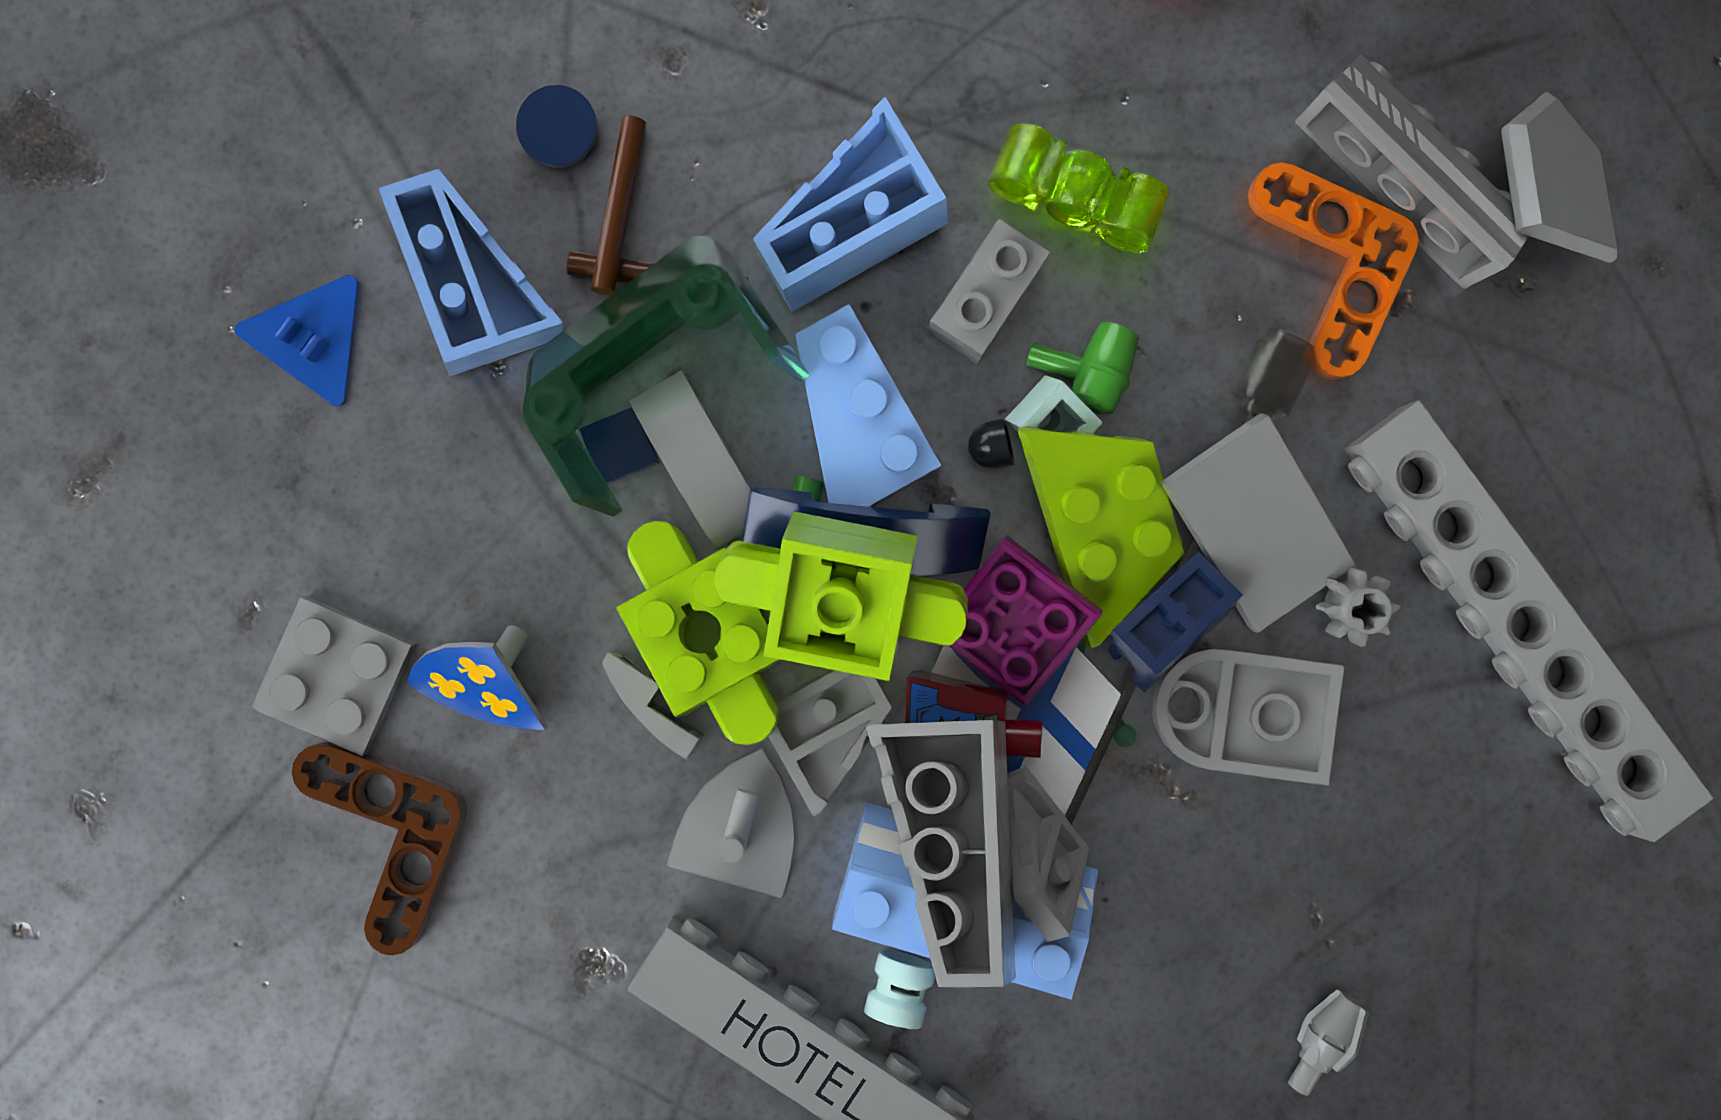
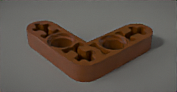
(413, 833)

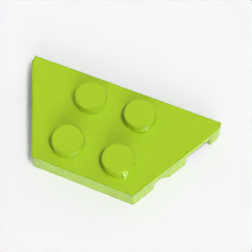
(1104, 517)

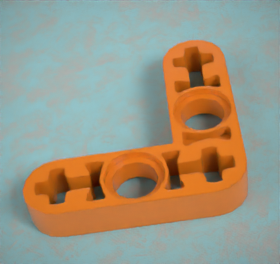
(1354, 243)

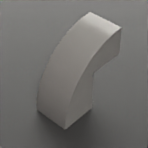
(695, 457)

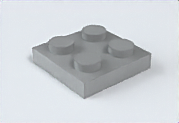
(333, 676)

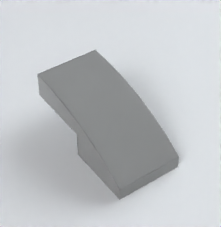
(638, 692)

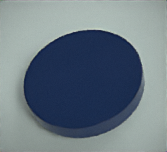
(557, 126)

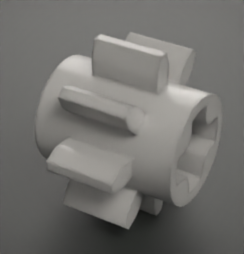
(1353, 592)

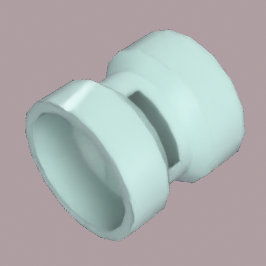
(900, 989)

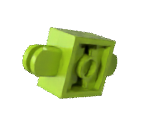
(832, 618)
(696, 641)

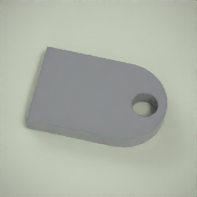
(1254, 714)

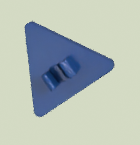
(310, 337)

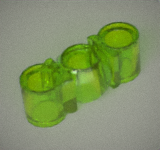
(1078, 188)

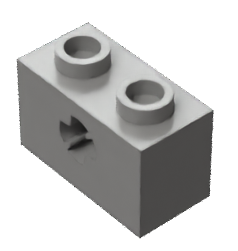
(988, 291)

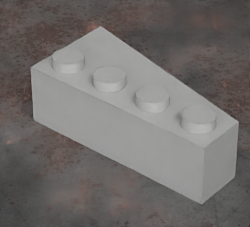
(955, 839)

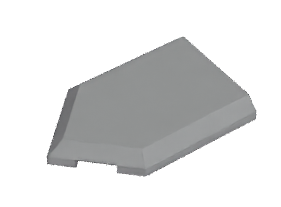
(1558, 181)

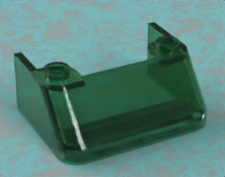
(688, 285)

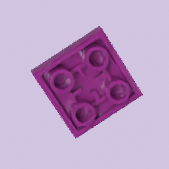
(1021, 621)

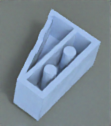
(853, 213)
(465, 281)
(858, 416)

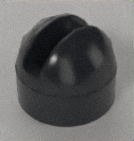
(991, 445)

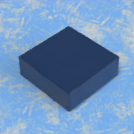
(619, 445)

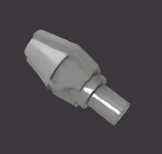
(1328, 1039)

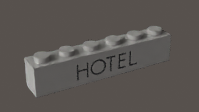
(782, 1034)

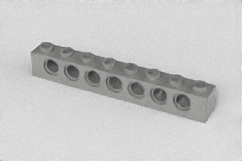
(1665, 785)

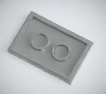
(1258, 521)

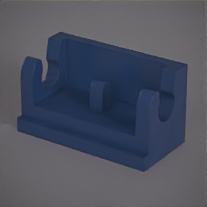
(1173, 620)

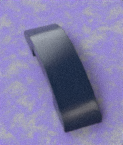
(947, 539)

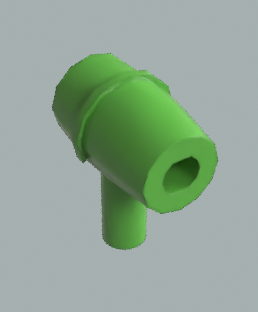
(1101, 371)

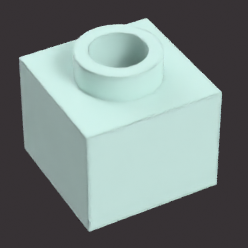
(1056, 397)

